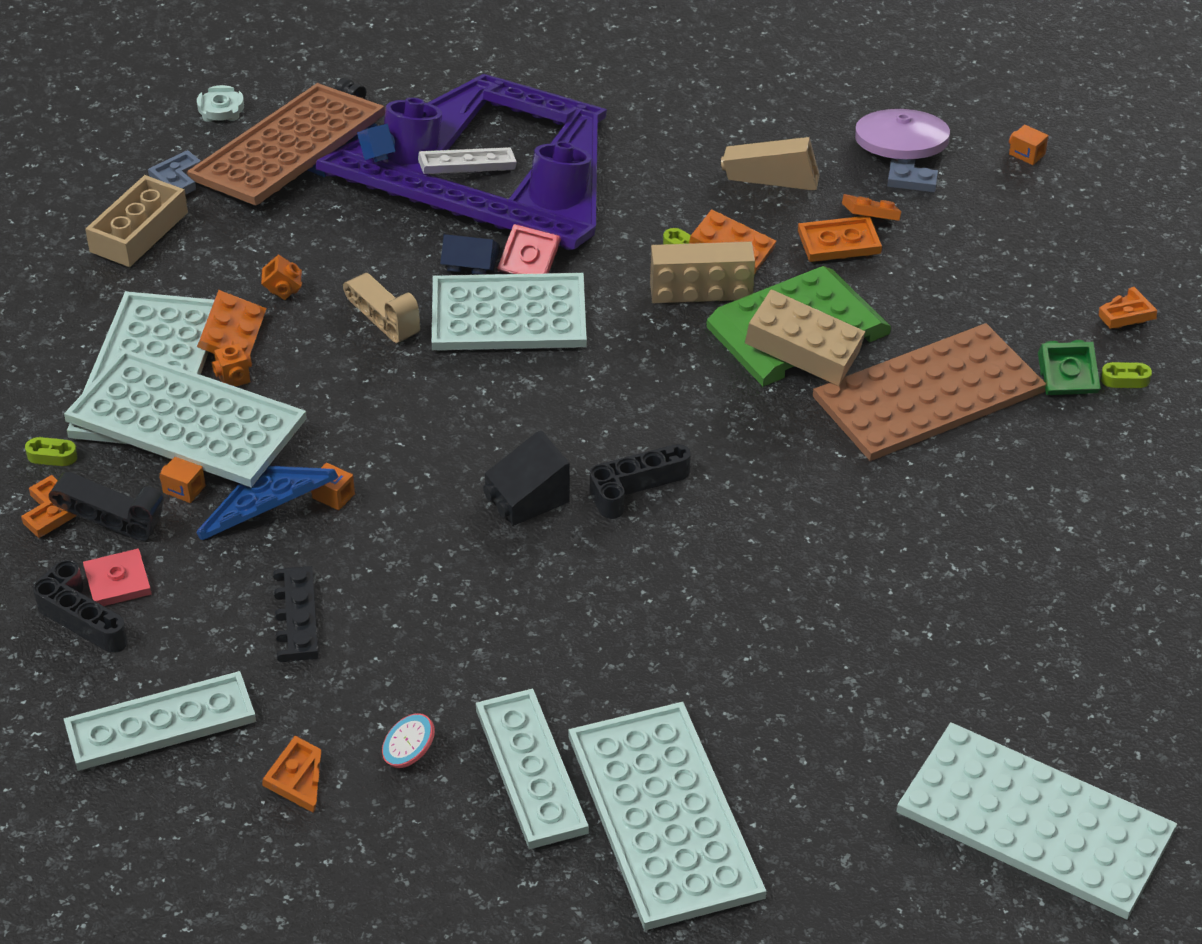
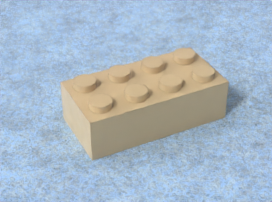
(136, 220)
(701, 272)
(804, 337)

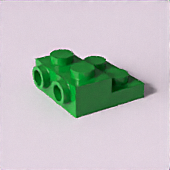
(1069, 367)

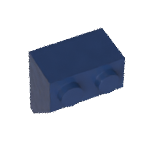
(469, 253)

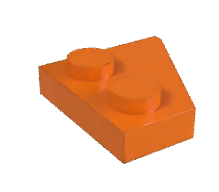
(867, 207)
(1127, 310)
(296, 774)

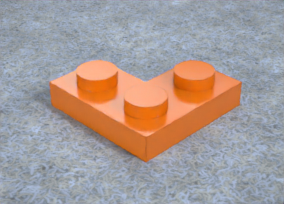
(46, 515)

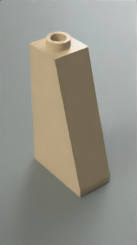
(773, 163)

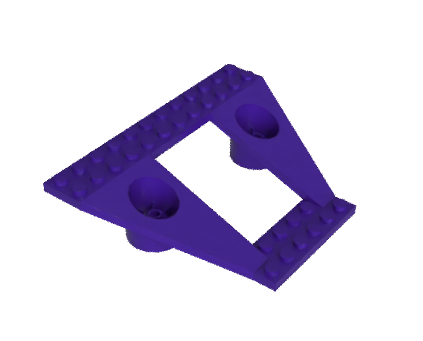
(552, 198)

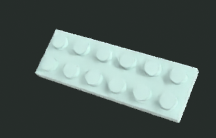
(159, 720)
(531, 769)

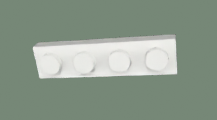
(467, 160)

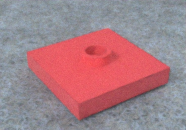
(528, 251)
(117, 577)

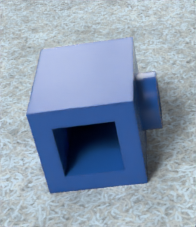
(376, 142)

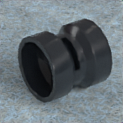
(347, 85)

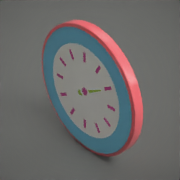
(408, 740)

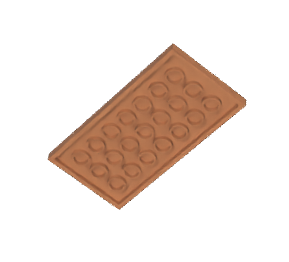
(286, 143)
(928, 391)

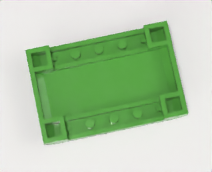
(818, 289)

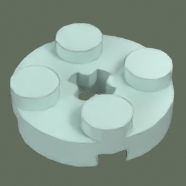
(212, 109)

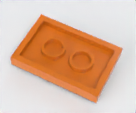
(721, 229)
(839, 238)
(230, 323)

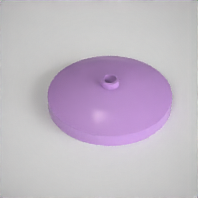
(902, 134)

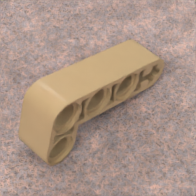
(392, 315)

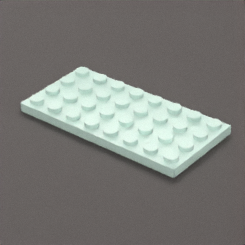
(154, 327)
(186, 417)
(665, 816)
(1038, 819)

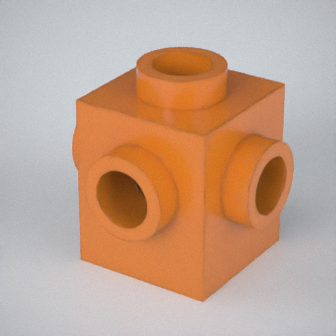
(281, 277)
(232, 365)

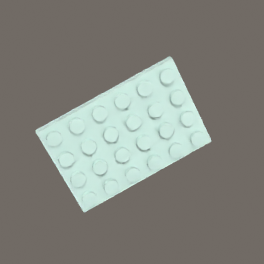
(508, 311)

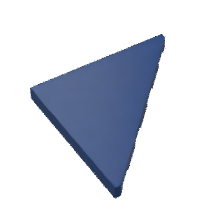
(269, 491)

